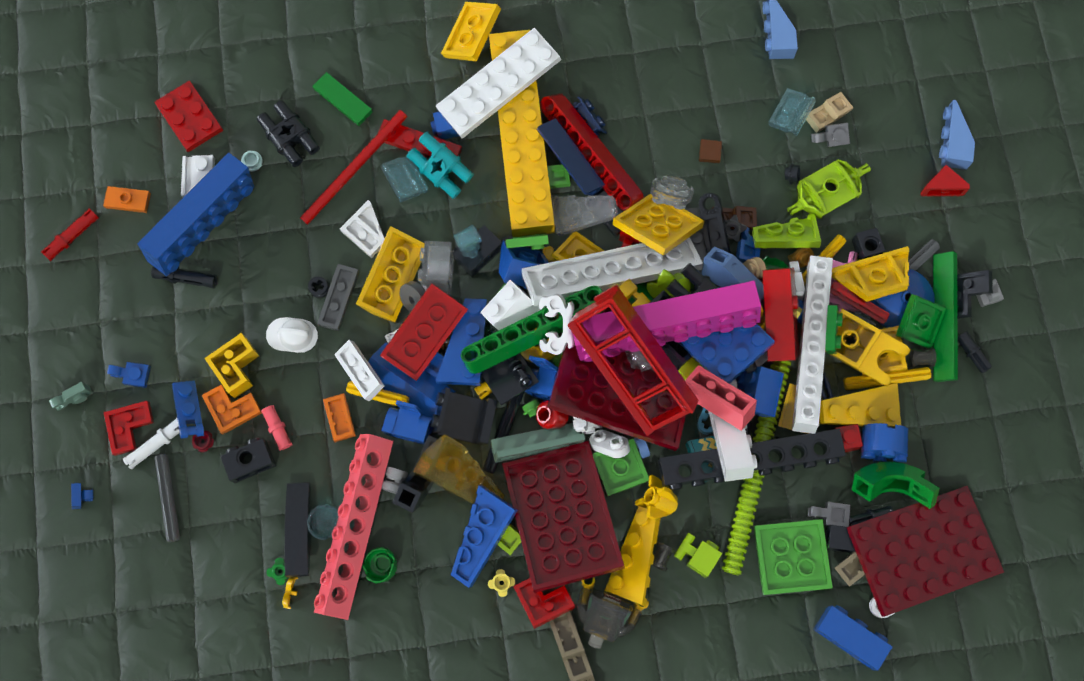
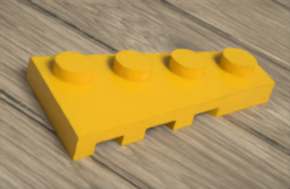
(863, 408)
(637, 558)

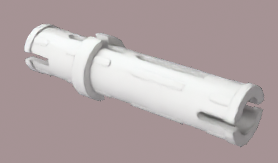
(150, 446)

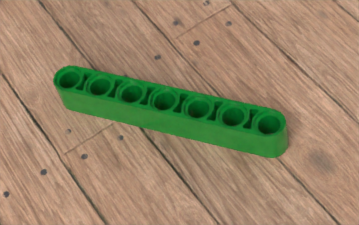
(523, 332)

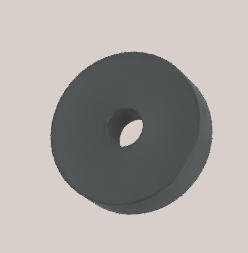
(410, 294)

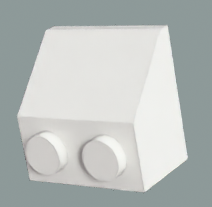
(509, 306)

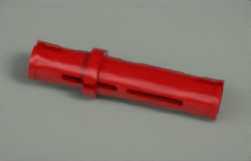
(69, 235)

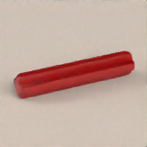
(855, 301)

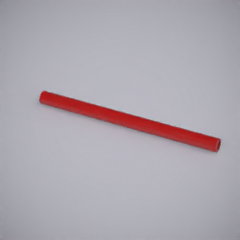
(353, 167)

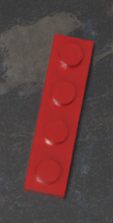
(407, 139)

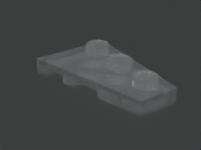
(578, 213)

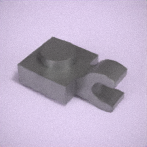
(834, 135)
(833, 513)

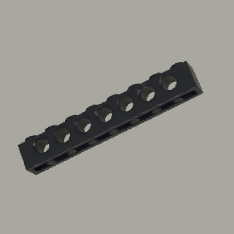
(829, 440)

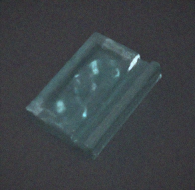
(792, 111)
(404, 178)

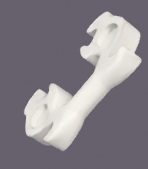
(555, 304)

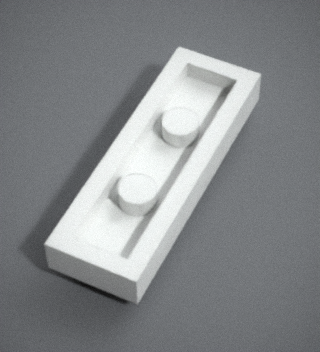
(359, 370)

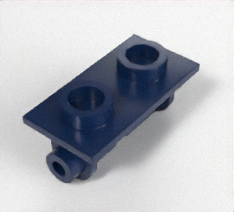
(585, 109)

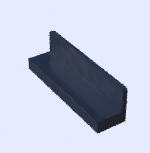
(571, 157)

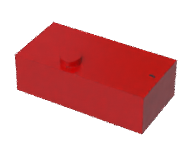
(781, 313)

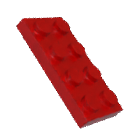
(423, 331)

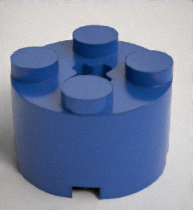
(884, 442)

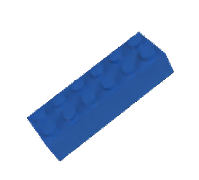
(197, 214)

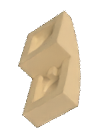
(829, 112)

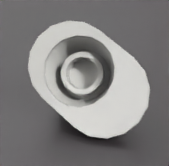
(291, 335)

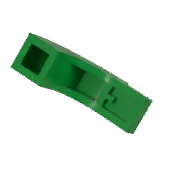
(894, 477)

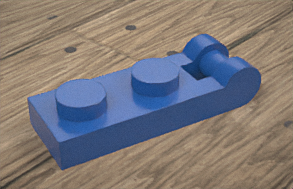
(187, 409)

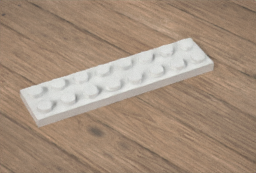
(606, 269)

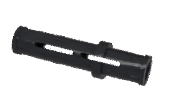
(187, 277)

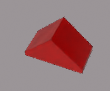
(946, 184)

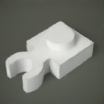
(799, 284)

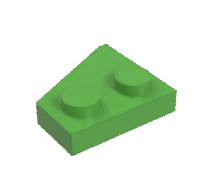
(536, 241)

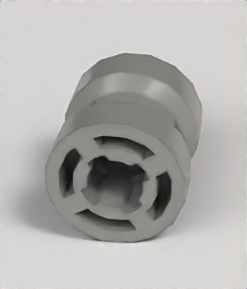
(393, 479)

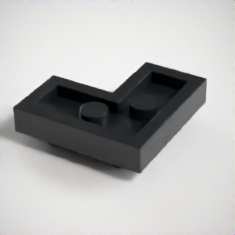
(970, 285)

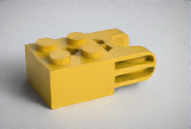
(868, 347)

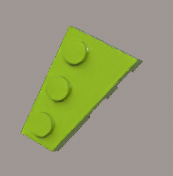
(794, 234)

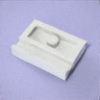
(194, 169)

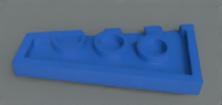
(467, 331)
(485, 528)

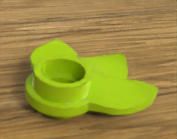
(664, 280)

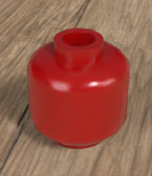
(550, 418)

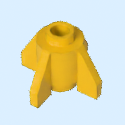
(658, 499)

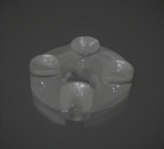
(671, 192)

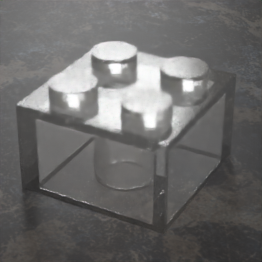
(437, 265)

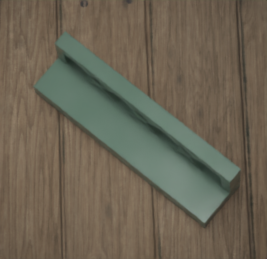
(534, 442)

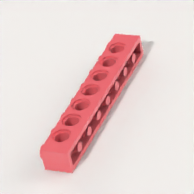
(358, 537)

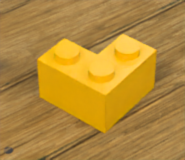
(228, 364)

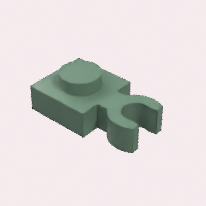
(74, 395)

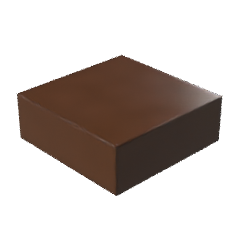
(710, 151)

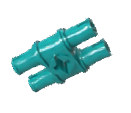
(430, 167)

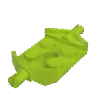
(814, 196)

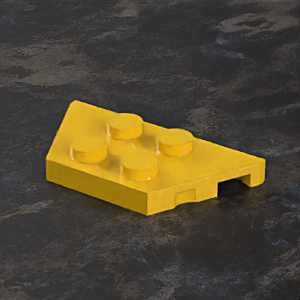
(875, 275)

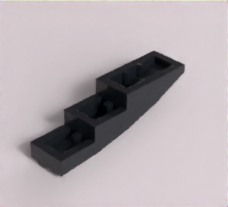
(296, 530)

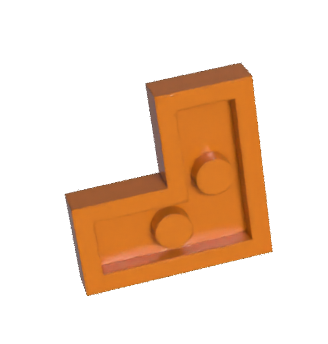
(227, 413)

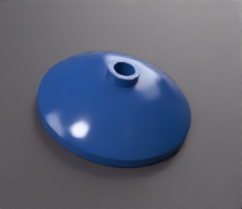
(896, 303)

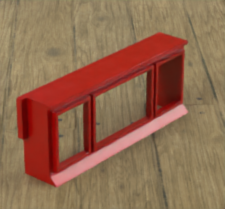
(648, 346)

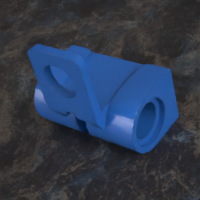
(546, 376)
(407, 423)

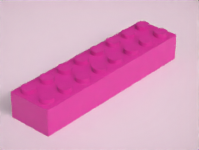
(681, 318)

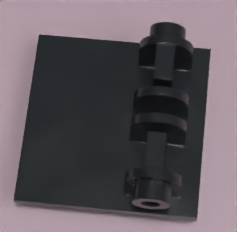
(509, 378)

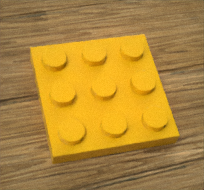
(658, 224)

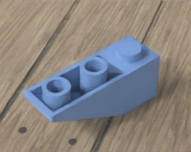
(780, 30)
(958, 141)
(727, 270)

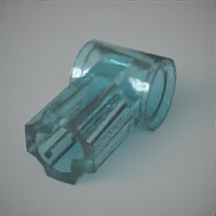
(468, 241)

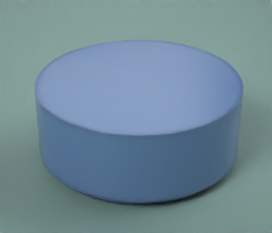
(642, 448)

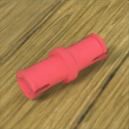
(276, 427)

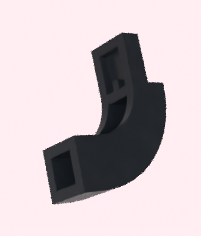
(414, 487)

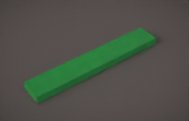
(947, 336)

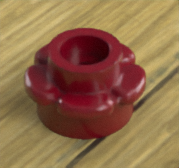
(203, 447)

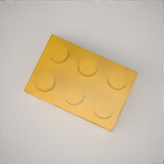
(471, 31)

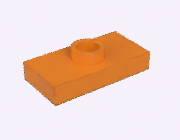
(127, 199)
(339, 417)

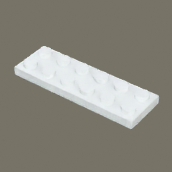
(498, 82)

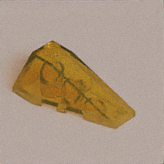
(453, 469)

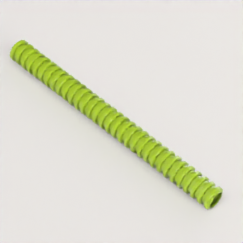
(751, 487)

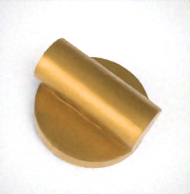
(801, 255)

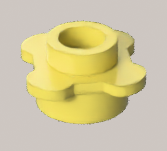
(501, 576)

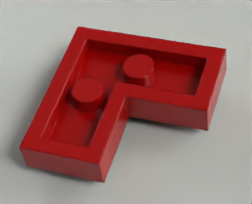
(121, 423)
(542, 607)

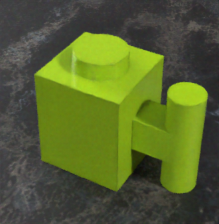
(702, 558)

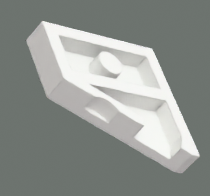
(364, 230)

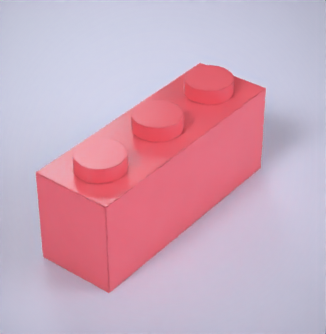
(722, 398)

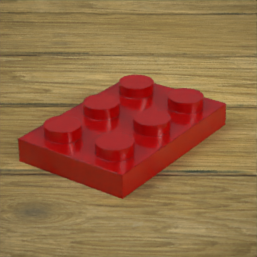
(188, 116)

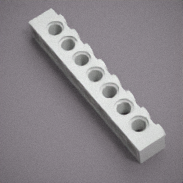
(812, 345)

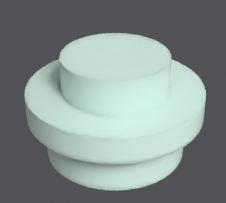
(252, 160)

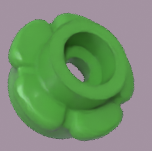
(530, 408)

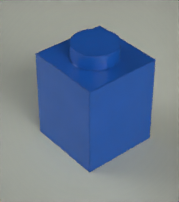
(442, 127)

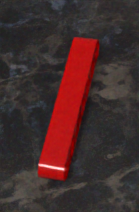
(612, 174)

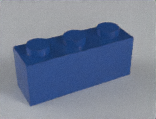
(853, 637)

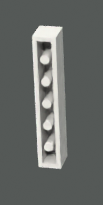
(733, 448)

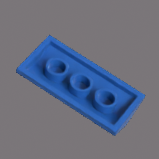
(420, 392)

